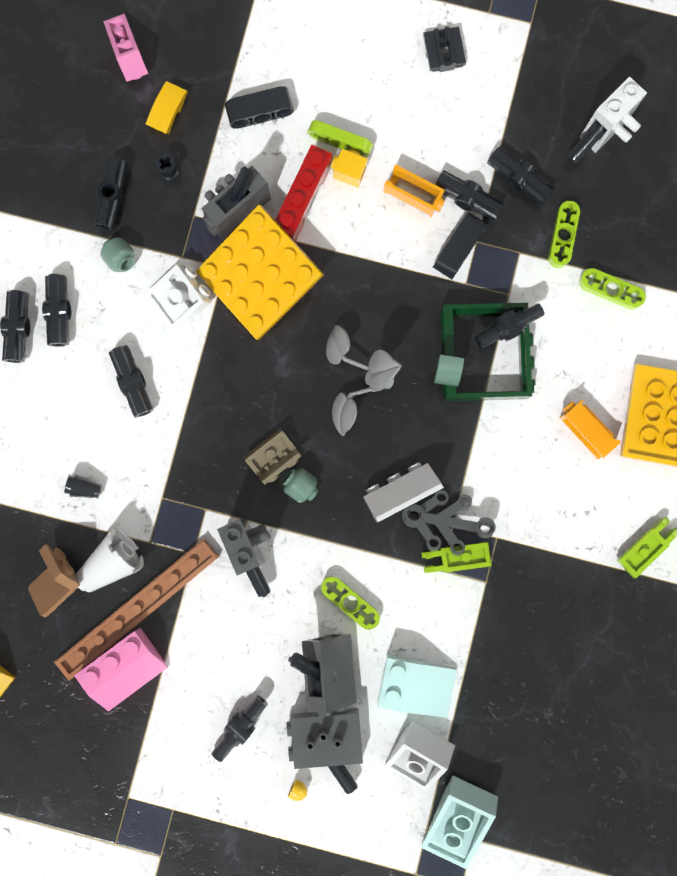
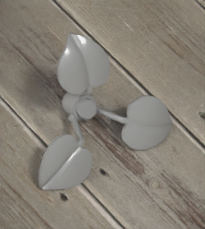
(380, 376)

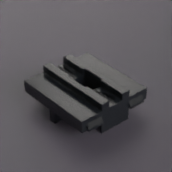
(440, 39)

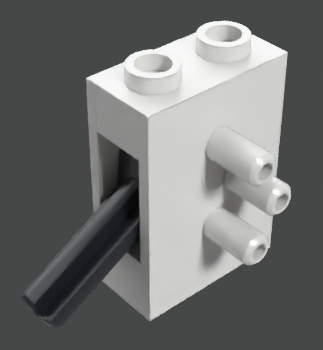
(610, 120)

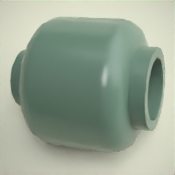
(118, 255)
(300, 485)

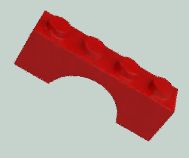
(305, 185)

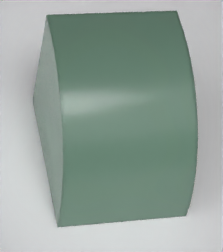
(448, 370)

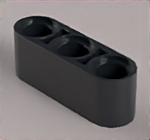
(259, 107)
(460, 245)

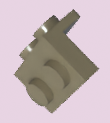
(272, 457)

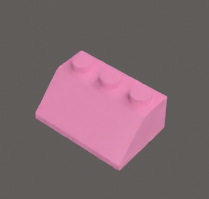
(121, 670)

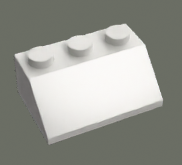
(402, 491)

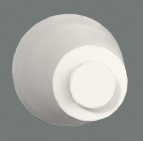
(109, 562)

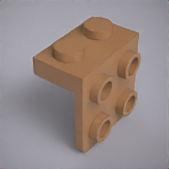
(54, 583)

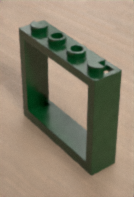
(525, 341)

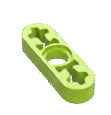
(339, 138)
(566, 251)
(625, 302)
(368, 609)

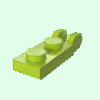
(647, 548)
(474, 556)

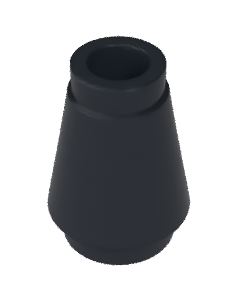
(81, 487)

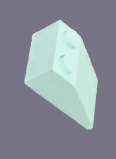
(416, 687)
(460, 822)

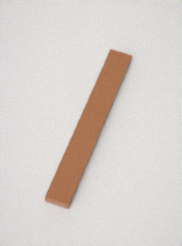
(136, 609)

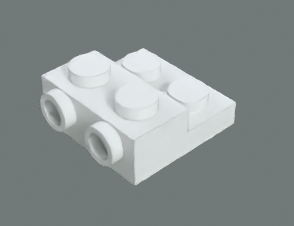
(178, 296)

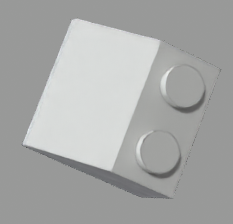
(420, 756)

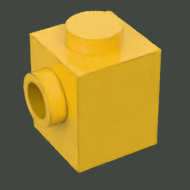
(349, 167)

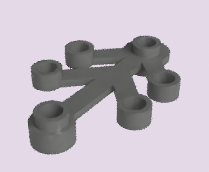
(444, 520)

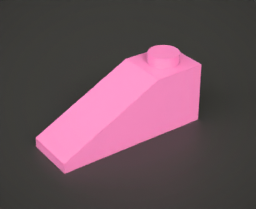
(125, 48)

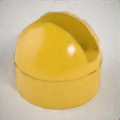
(297, 791)

